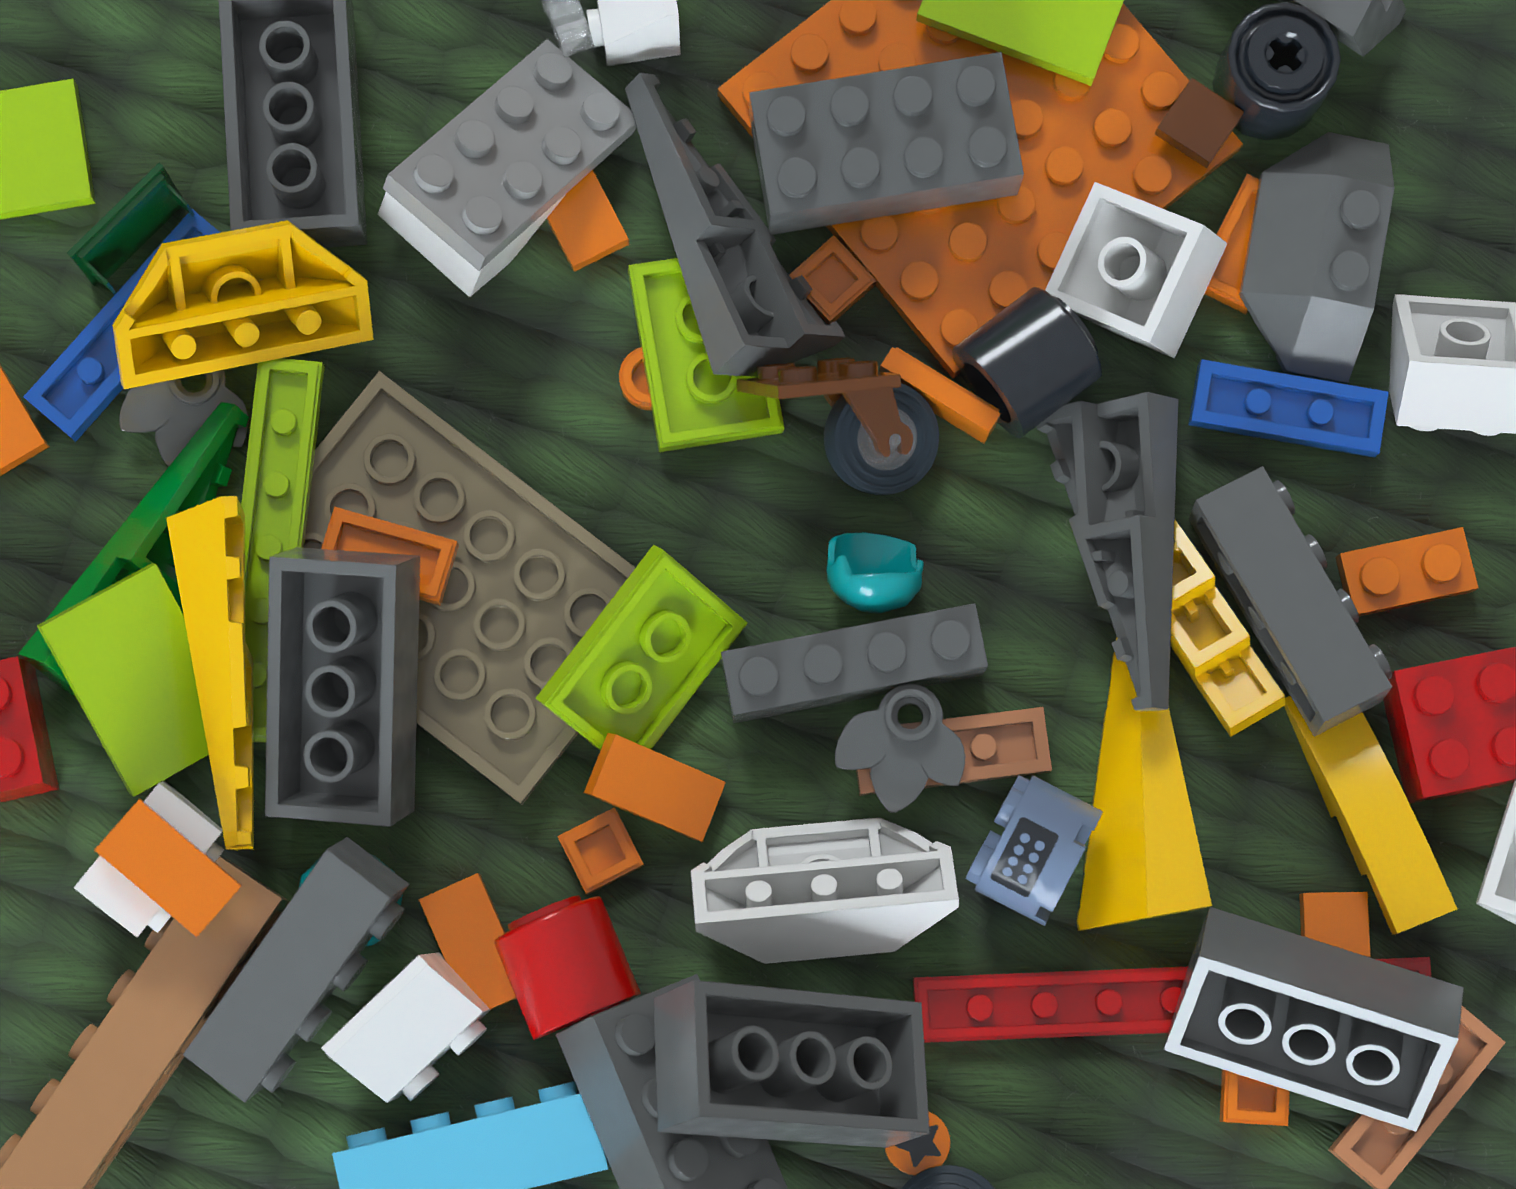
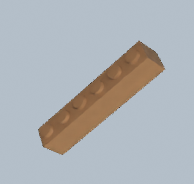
(137, 1044)

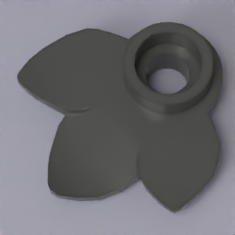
(176, 412)
(898, 756)

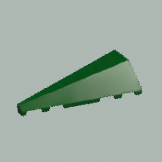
(145, 534)

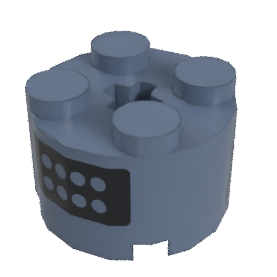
(1037, 849)

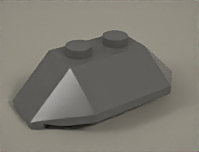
(1319, 253)

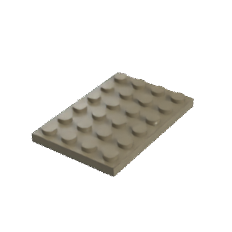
(516, 591)

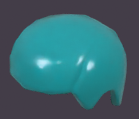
(873, 571)

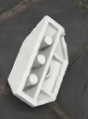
(824, 890)

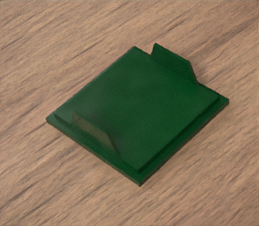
(127, 226)

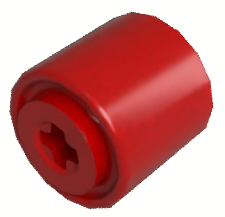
(565, 964)

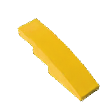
(1216, 644)
(1375, 820)

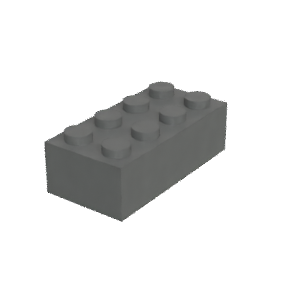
(293, 117)
(885, 143)
(342, 685)
(789, 1065)
(616, 1077)

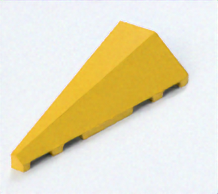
(211, 583)
(1146, 845)

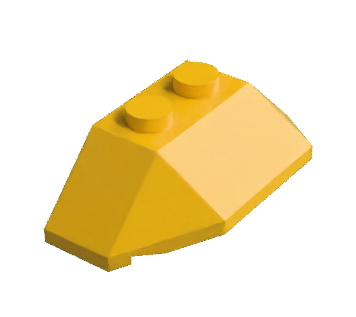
(238, 304)

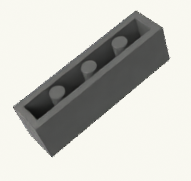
(1290, 600)
(853, 663)
(297, 970)

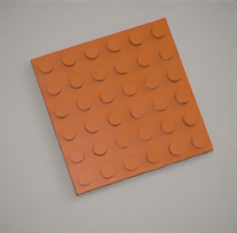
(971, 260)

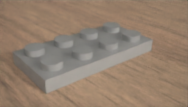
(511, 154)

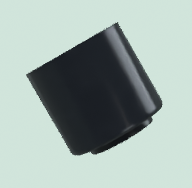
(1281, 99)
(1029, 360)

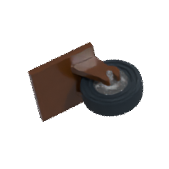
(878, 430)

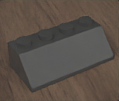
(1315, 1019)

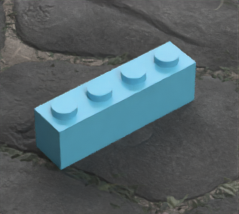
(491, 1152)

